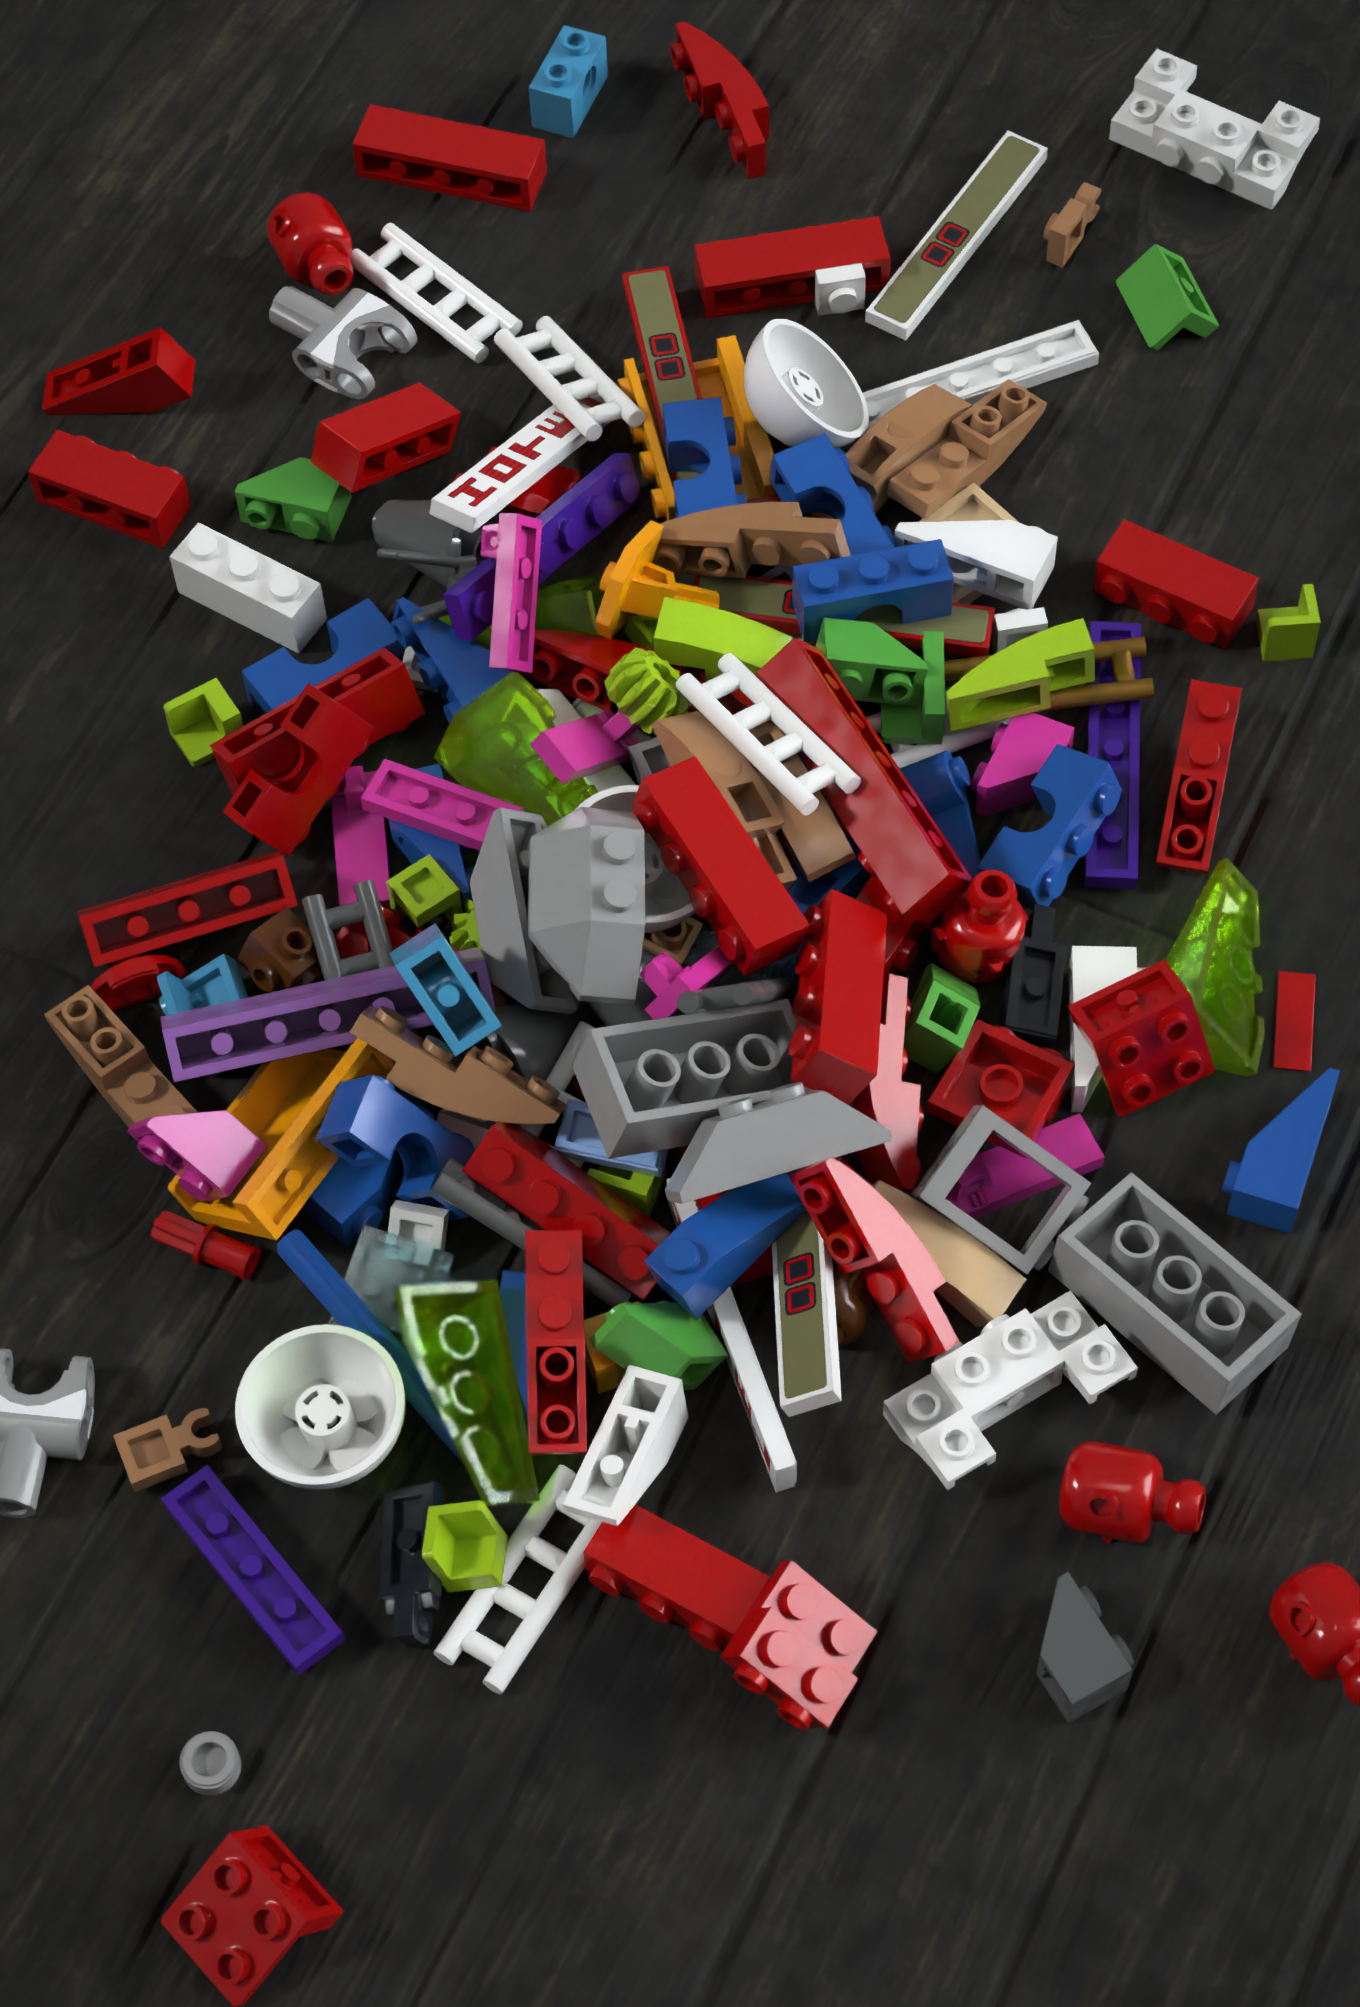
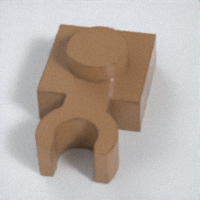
(1067, 229)
(157, 1450)

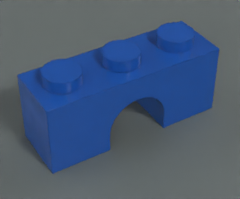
(699, 442)
(822, 483)
(907, 576)
(352, 638)
(1079, 796)
(372, 1120)

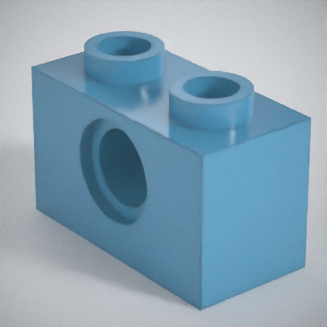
(568, 81)
(445, 989)

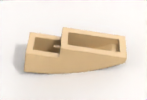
(975, 1277)

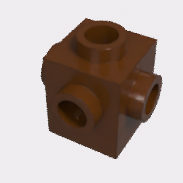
(281, 954)

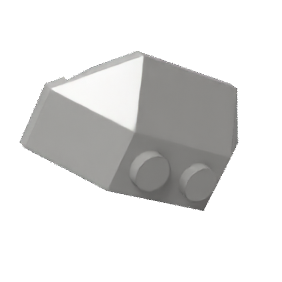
(590, 901)
(501, 913)
(769, 1140)

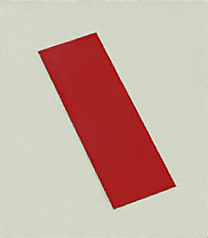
(1294, 1021)

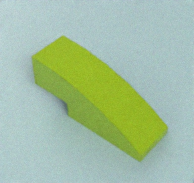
(701, 634)
(1023, 676)

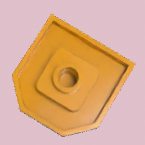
(640, 586)

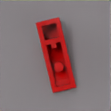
(125, 378)

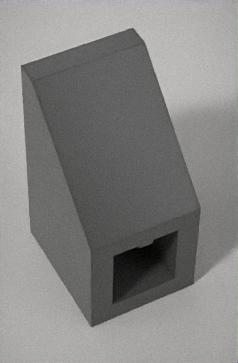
(1078, 1656)

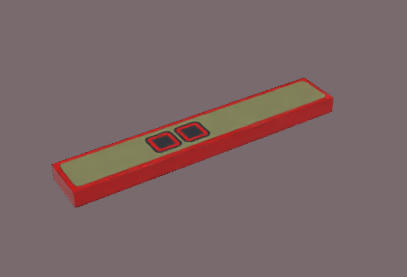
(661, 344)
(770, 603)

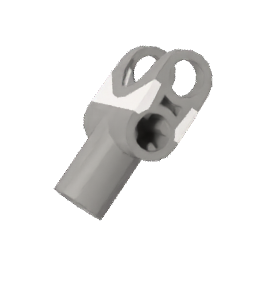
(340, 335)
(39, 1428)

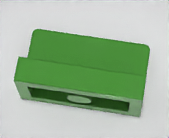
(1164, 297)
(926, 721)

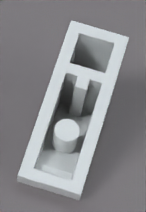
(991, 555)
(1090, 971)
(629, 1446)

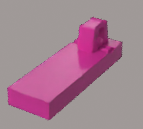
(516, 547)
(586, 745)
(431, 804)
(358, 839)
(669, 979)
(1003, 1178)

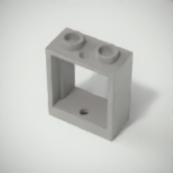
(958, 1155)

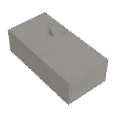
(666, 1075)
(1173, 1292)

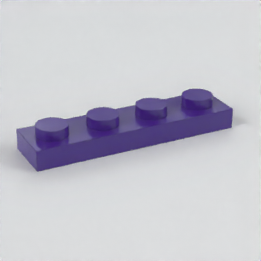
(253, 1570)

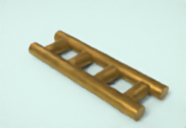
(1123, 689)

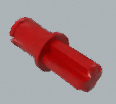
(205, 1244)

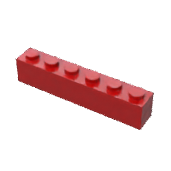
(884, 813)

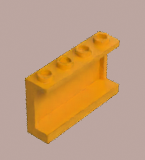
(716, 378)
(285, 1110)

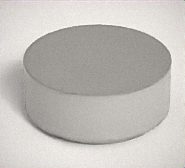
(210, 1763)

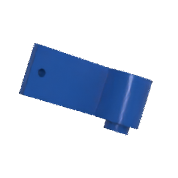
(941, 788)

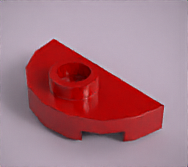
(135, 979)

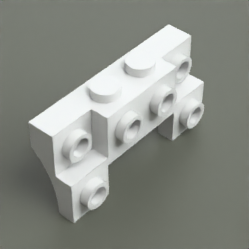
(1208, 139)
(999, 1374)

